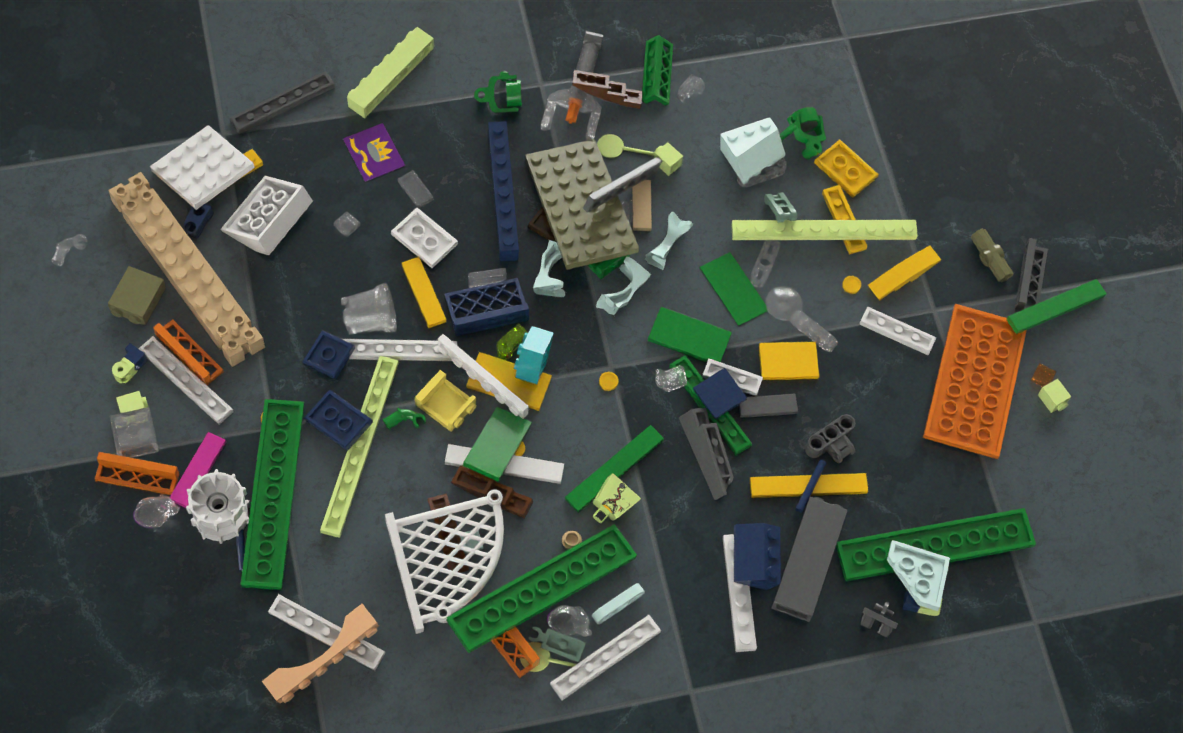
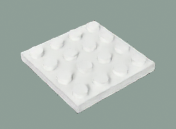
(202, 167)

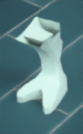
(676, 229)
(637, 276)
(544, 284)

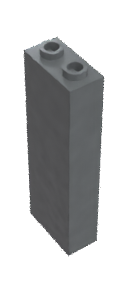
(809, 559)

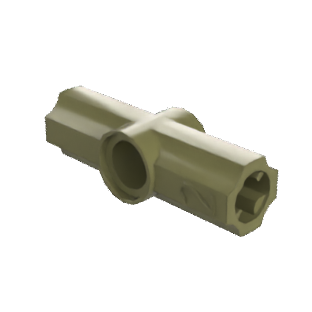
(992, 255)

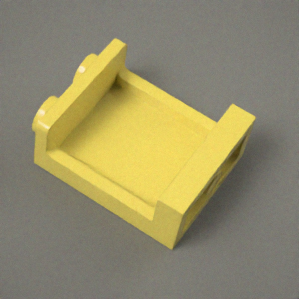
(445, 402)

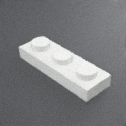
(745, 380)

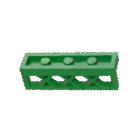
(654, 68)

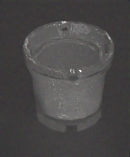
(370, 311)

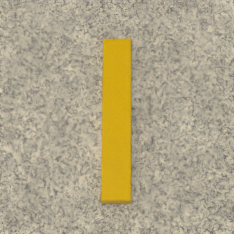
(795, 485)

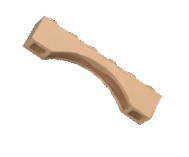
(287, 681)

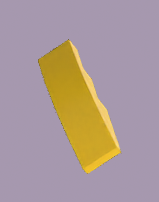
(904, 272)

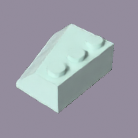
(752, 148)

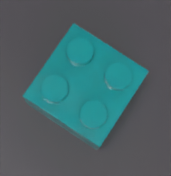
(533, 354)

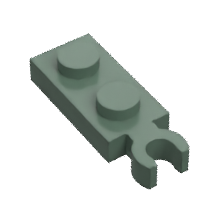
(559, 643)

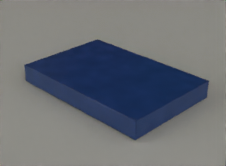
(338, 420)

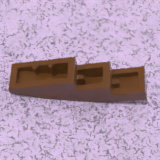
(611, 91)
(480, 486)
(436, 503)

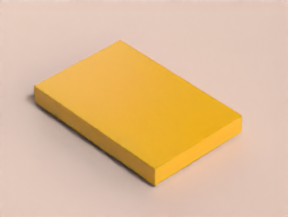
(846, 168)
(788, 360)

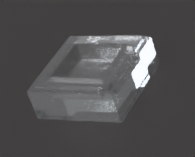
(346, 224)

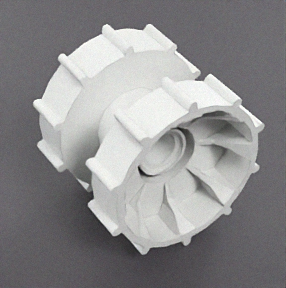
(213, 490)

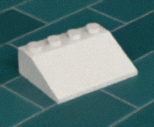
(267, 214)

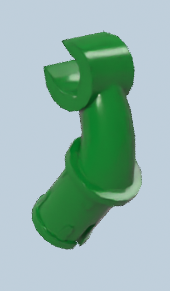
(401, 415)

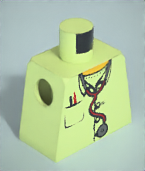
(613, 499)

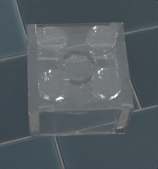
(134, 433)

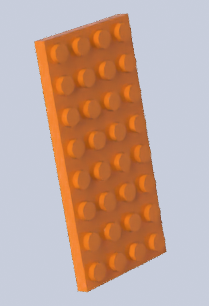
(975, 382)

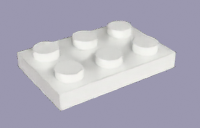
(424, 237)

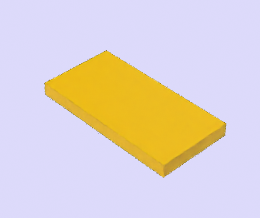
(504, 372)

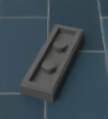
(768, 405)

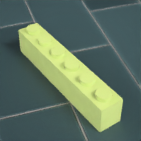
(390, 72)

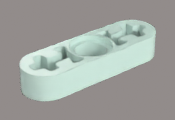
(618, 603)

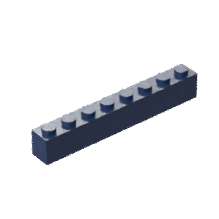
(503, 191)

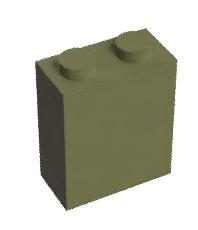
(136, 296)

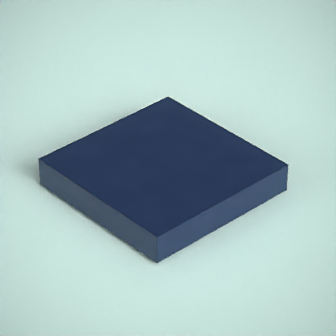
(329, 354)
(719, 393)

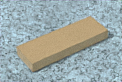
(642, 206)

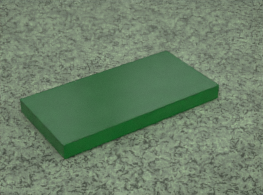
(689, 336)
(497, 444)

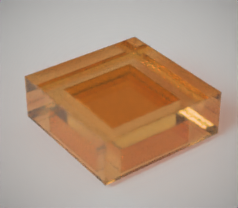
(1043, 375)

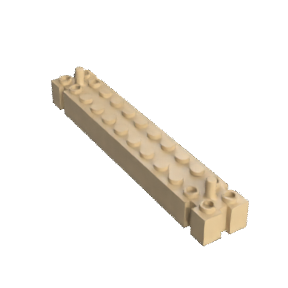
(187, 269)

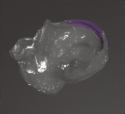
(154, 511)
(569, 620)

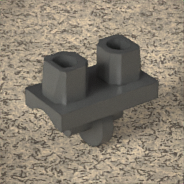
(887, 624)

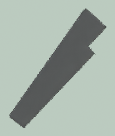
(708, 450)

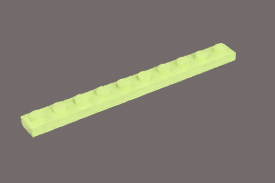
(824, 230)
(357, 454)

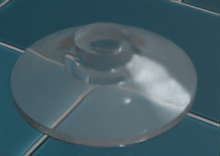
(780, 309)

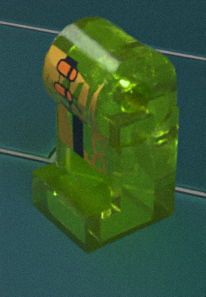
(510, 342)

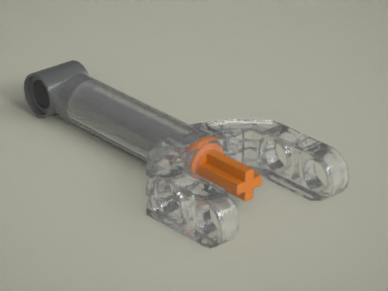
(574, 98)

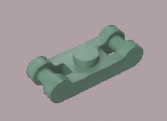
(781, 207)

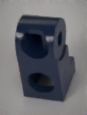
(197, 220)

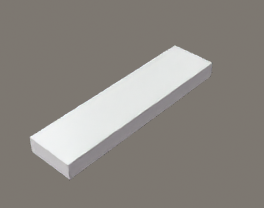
(897, 330)

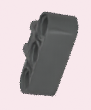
(837, 447)

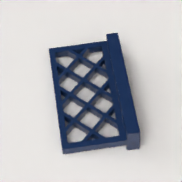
(489, 318)

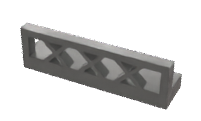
(1026, 276)

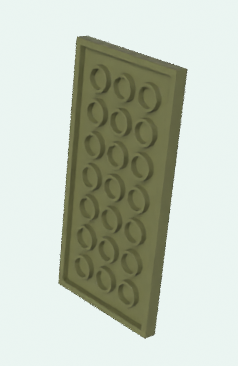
(564, 182)

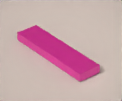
(199, 465)

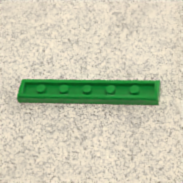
(1056, 306)
(726, 424)
(617, 465)

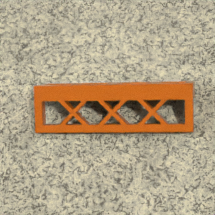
(185, 355)
(138, 466)
(524, 648)

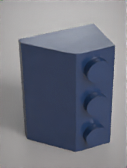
(757, 555)

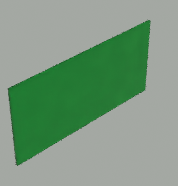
(734, 288)

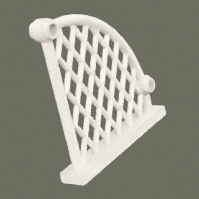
(396, 526)

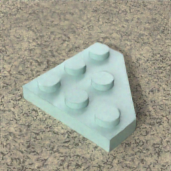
(920, 572)

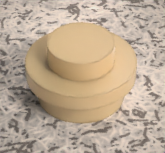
(571, 539)

